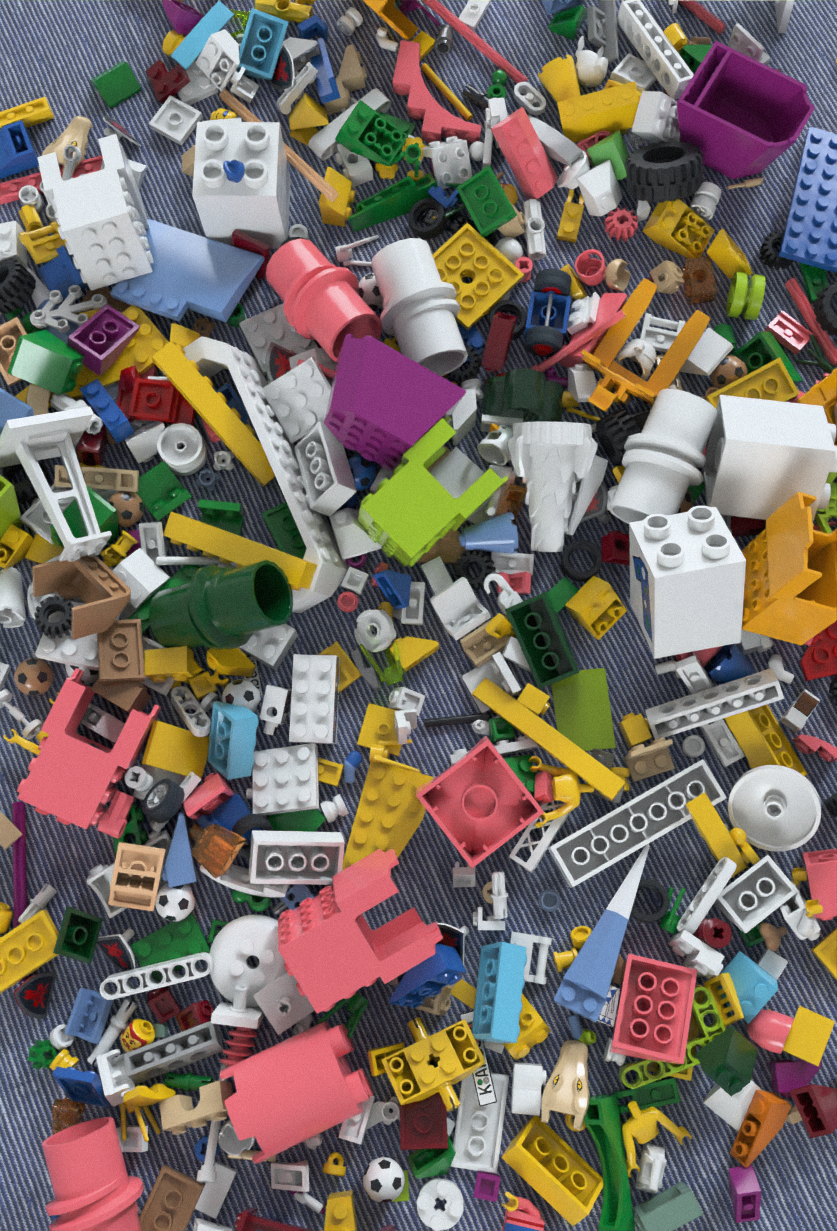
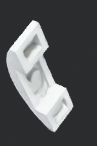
(239, 880)

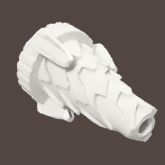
(548, 460)

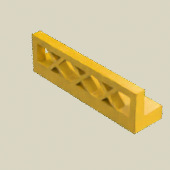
(30, 113)

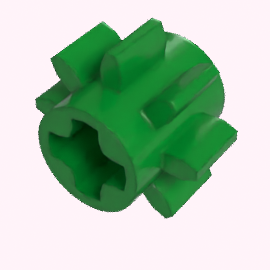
(42, 1054)

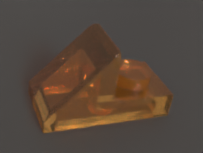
(66, 1114)

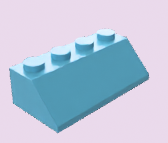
(499, 993)

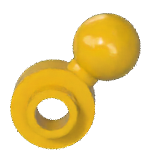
(747, 853)

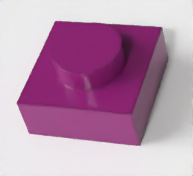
(486, 1186)

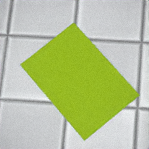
(584, 709)

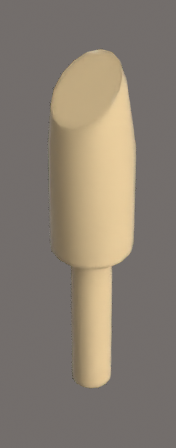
(747, 183)

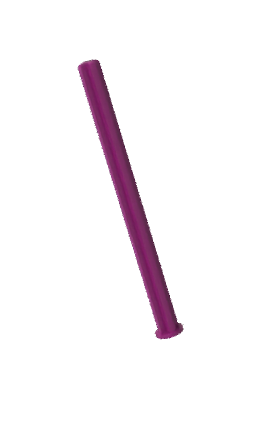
(19, 864)

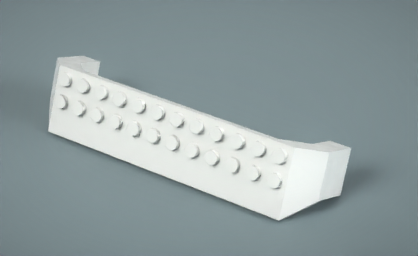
(313, 526)

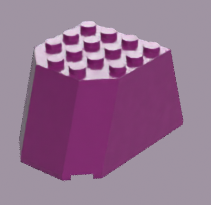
(753, 114)
(385, 400)

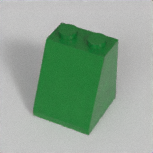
(46, 362)
(105, 515)

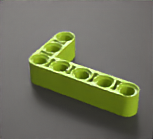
(664, 1069)

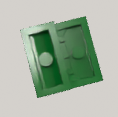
(297, 821)

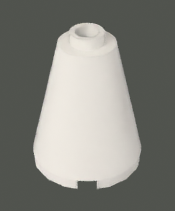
(11, 599)

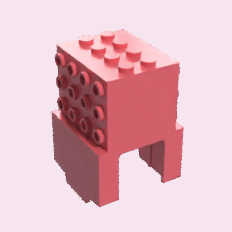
(72, 775)
(334, 948)

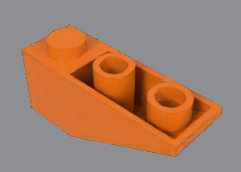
(760, 1125)

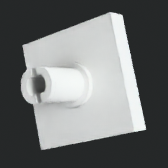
(283, 1003)
(237, 1013)

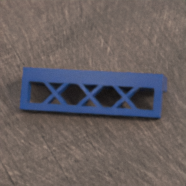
(325, 77)

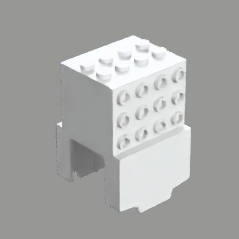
(101, 217)

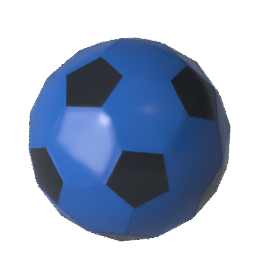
(363, 471)

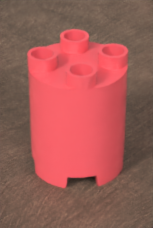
(296, 1089)

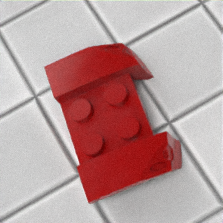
(152, 399)

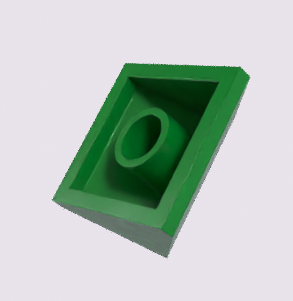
(116, 84)

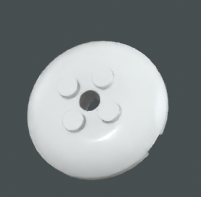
(230, 953)

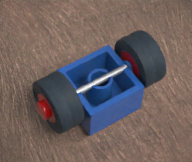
(548, 313)

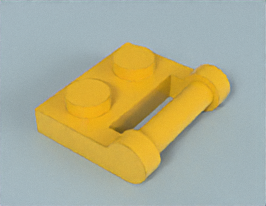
(44, 248)

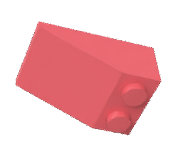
(207, 796)

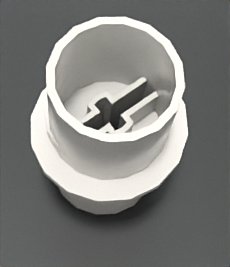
(419, 306)
(664, 456)

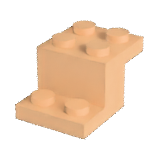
(136, 876)

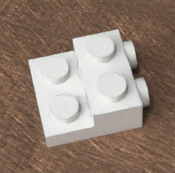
(494, 114)
(698, 954)

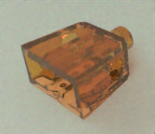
(215, 847)

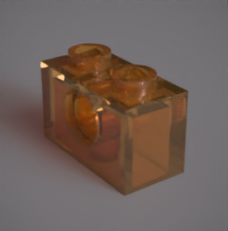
(701, 270)

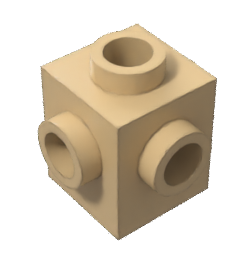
(667, 277)

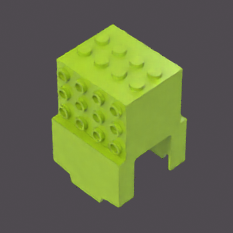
(414, 508)

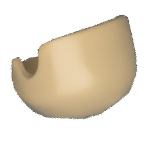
(616, 275)

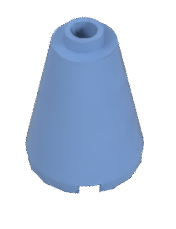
(491, 535)

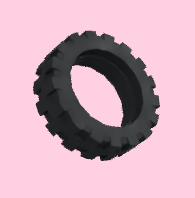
(823, 310)

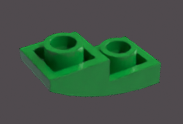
(562, 593)

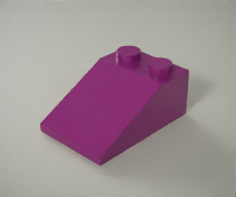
(103, 338)

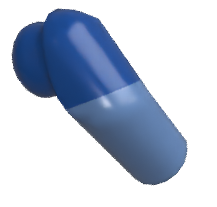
(350, 764)

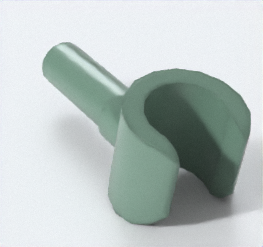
(161, 1030)

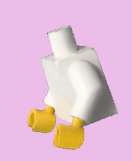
(799, 912)

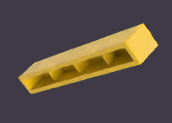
(214, 410)
(236, 549)

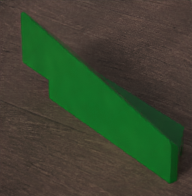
(391, 202)

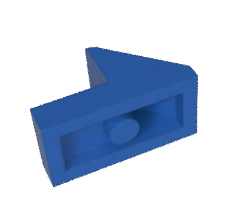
(233, 400)

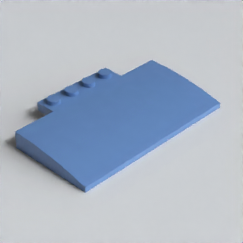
(189, 275)

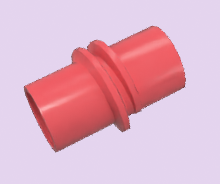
(320, 297)
(91, 1179)

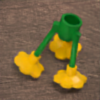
(411, 153)

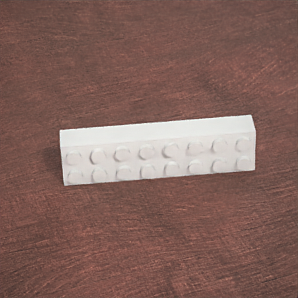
(633, 824)

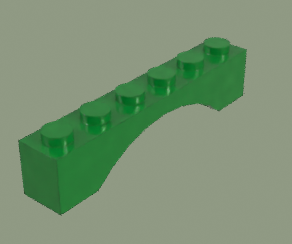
(605, 1127)

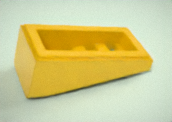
(728, 988)

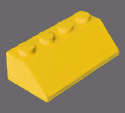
(599, 111)
(763, 739)
(554, 1170)

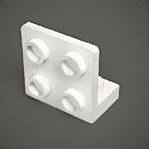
(747, 45)
(497, 672)

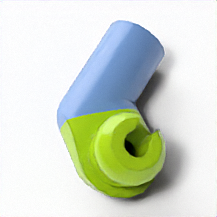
(580, 1033)

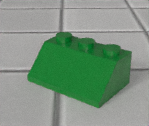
(763, 350)

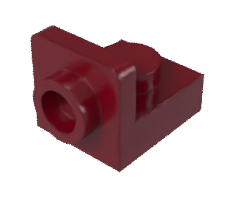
(163, 1003)
(195, 1015)

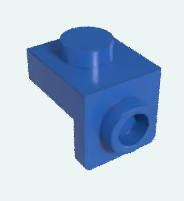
(311, 27)

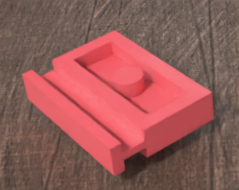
(789, 332)

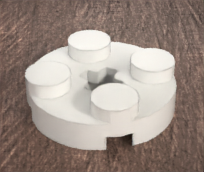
(385, 630)
(437, 1218)

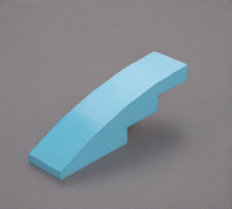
(195, 41)

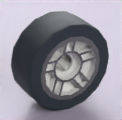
(163, 800)

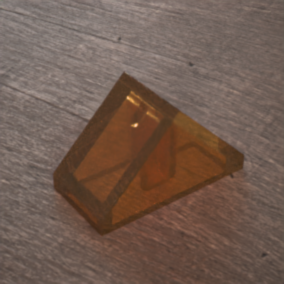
(510, 499)

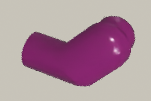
(552, 376)

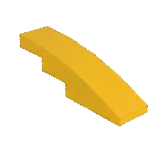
(714, 831)

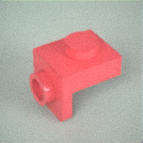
(518, 582)

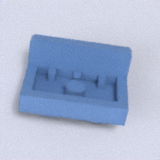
(88, 1015)

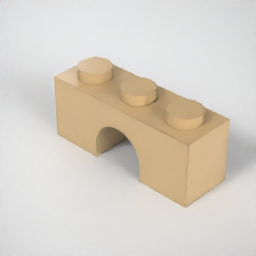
(179, 1114)

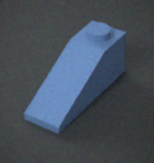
(179, 861)

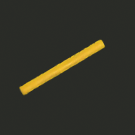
(446, 91)

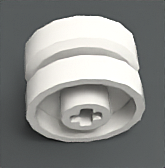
(182, 449)

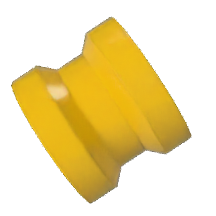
(64, 1060)

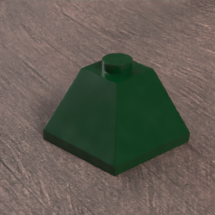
(78, 935)

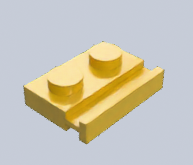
(348, 670)

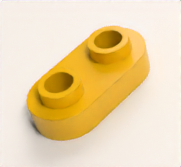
(576, 289)

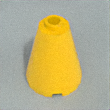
(560, 78)

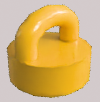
(579, 936)
(330, 1168)

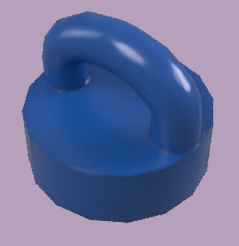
(234, 170)

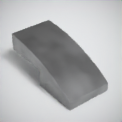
(369, 673)

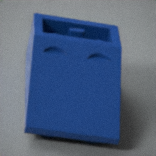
(16, 150)
(429, 977)

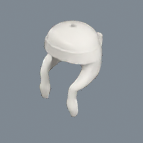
(590, 66)
(641, 353)

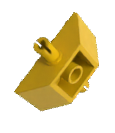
(456, 1059)

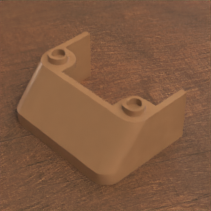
(90, 580)

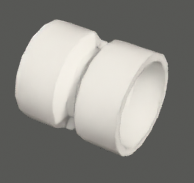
(705, 200)

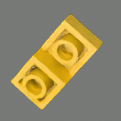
(147, 1096)

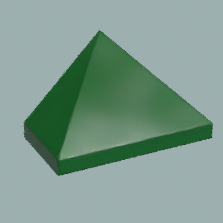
(432, 1161)

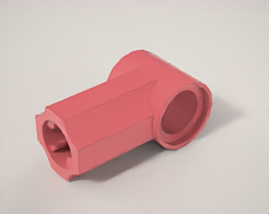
(114, 820)

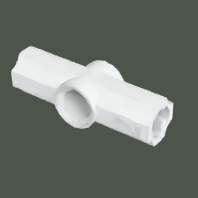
(534, 238)
(65, 402)

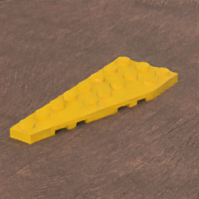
(137, 353)
(386, 812)

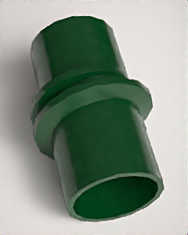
(222, 606)

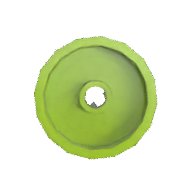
(745, 296)

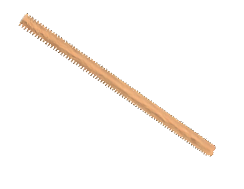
(292, 158)

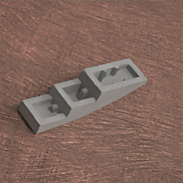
(554, 143)

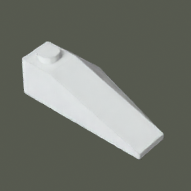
(585, 491)

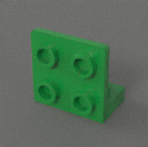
(161, 491)
(222, 515)

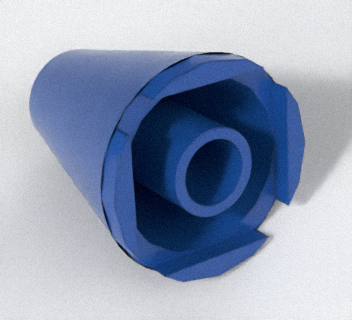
(729, 665)

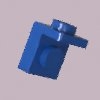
(439, 195)

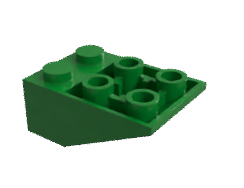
(371, 135)

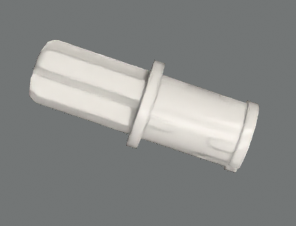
(499, 895)
(38, 903)

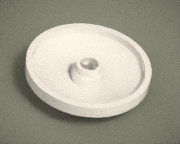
(775, 807)

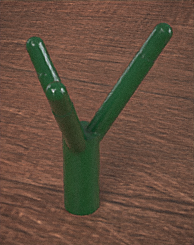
(818, 357)

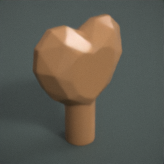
(772, 935)

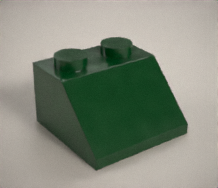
(729, 1060)

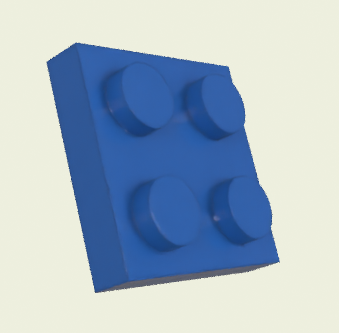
(81, 1086)

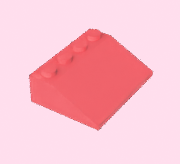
(654, 1010)

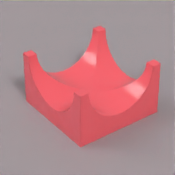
(479, 802)

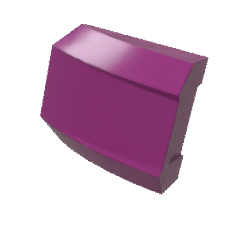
(181, 16)

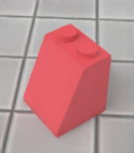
(822, 880)

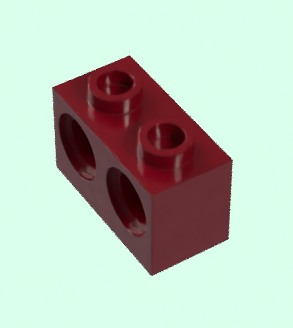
(614, 554)

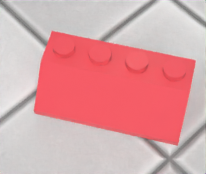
(525, 154)
(608, 305)

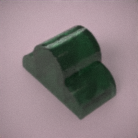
(523, 395)

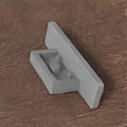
(603, 28)

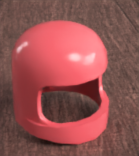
(592, 265)

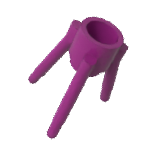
(411, 5)

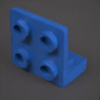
(61, 273)
(228, 814)

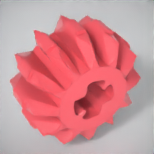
(621, 224)

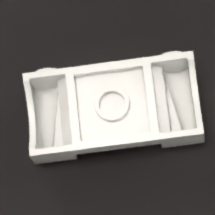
(101, 875)

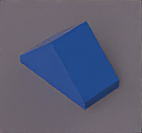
(395, 587)

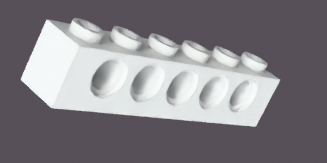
(654, 47)
(714, 704)

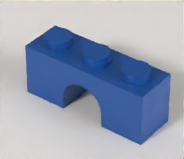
(107, 410)

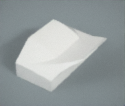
(414, 612)

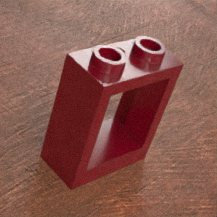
(498, 341)

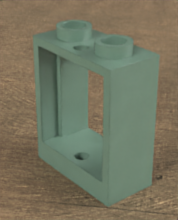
(667, 1209)

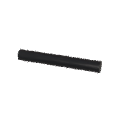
(453, 720)

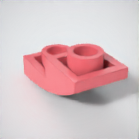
(811, 744)

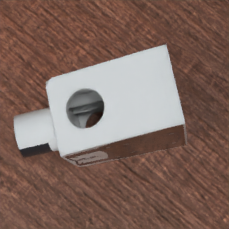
(276, 698)

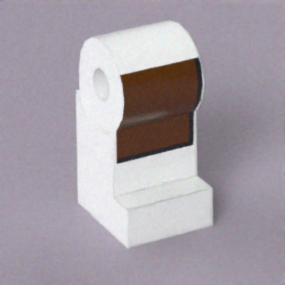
(799, 711)

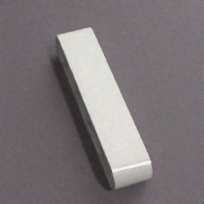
(324, 142)
(147, 982)

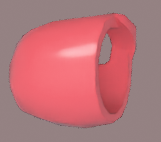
(770, 1029)

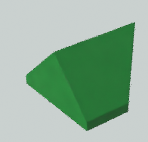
(568, 22)

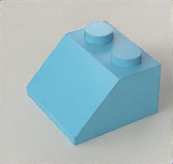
(751, 984)

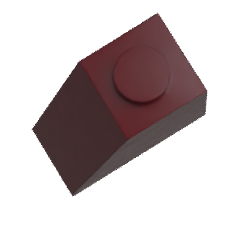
(817, 1108)

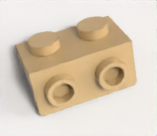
(481, 646)

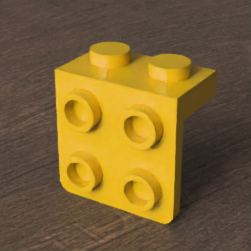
(532, 1031)

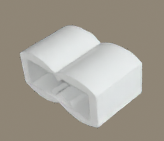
(526, 1088)

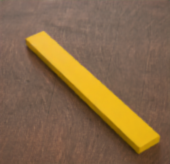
(549, 739)

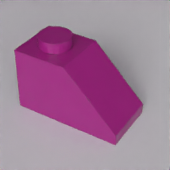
(791, 1074)
(744, 1193)

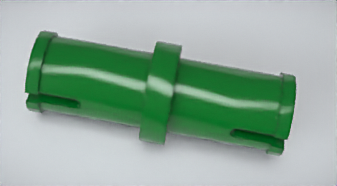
(186, 1081)

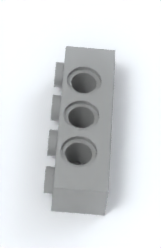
(173, 1052)

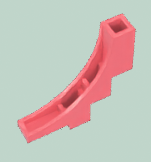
(422, 105)

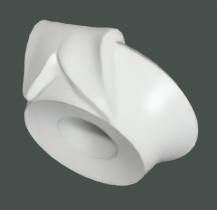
(572, 171)

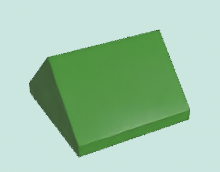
(612, 149)

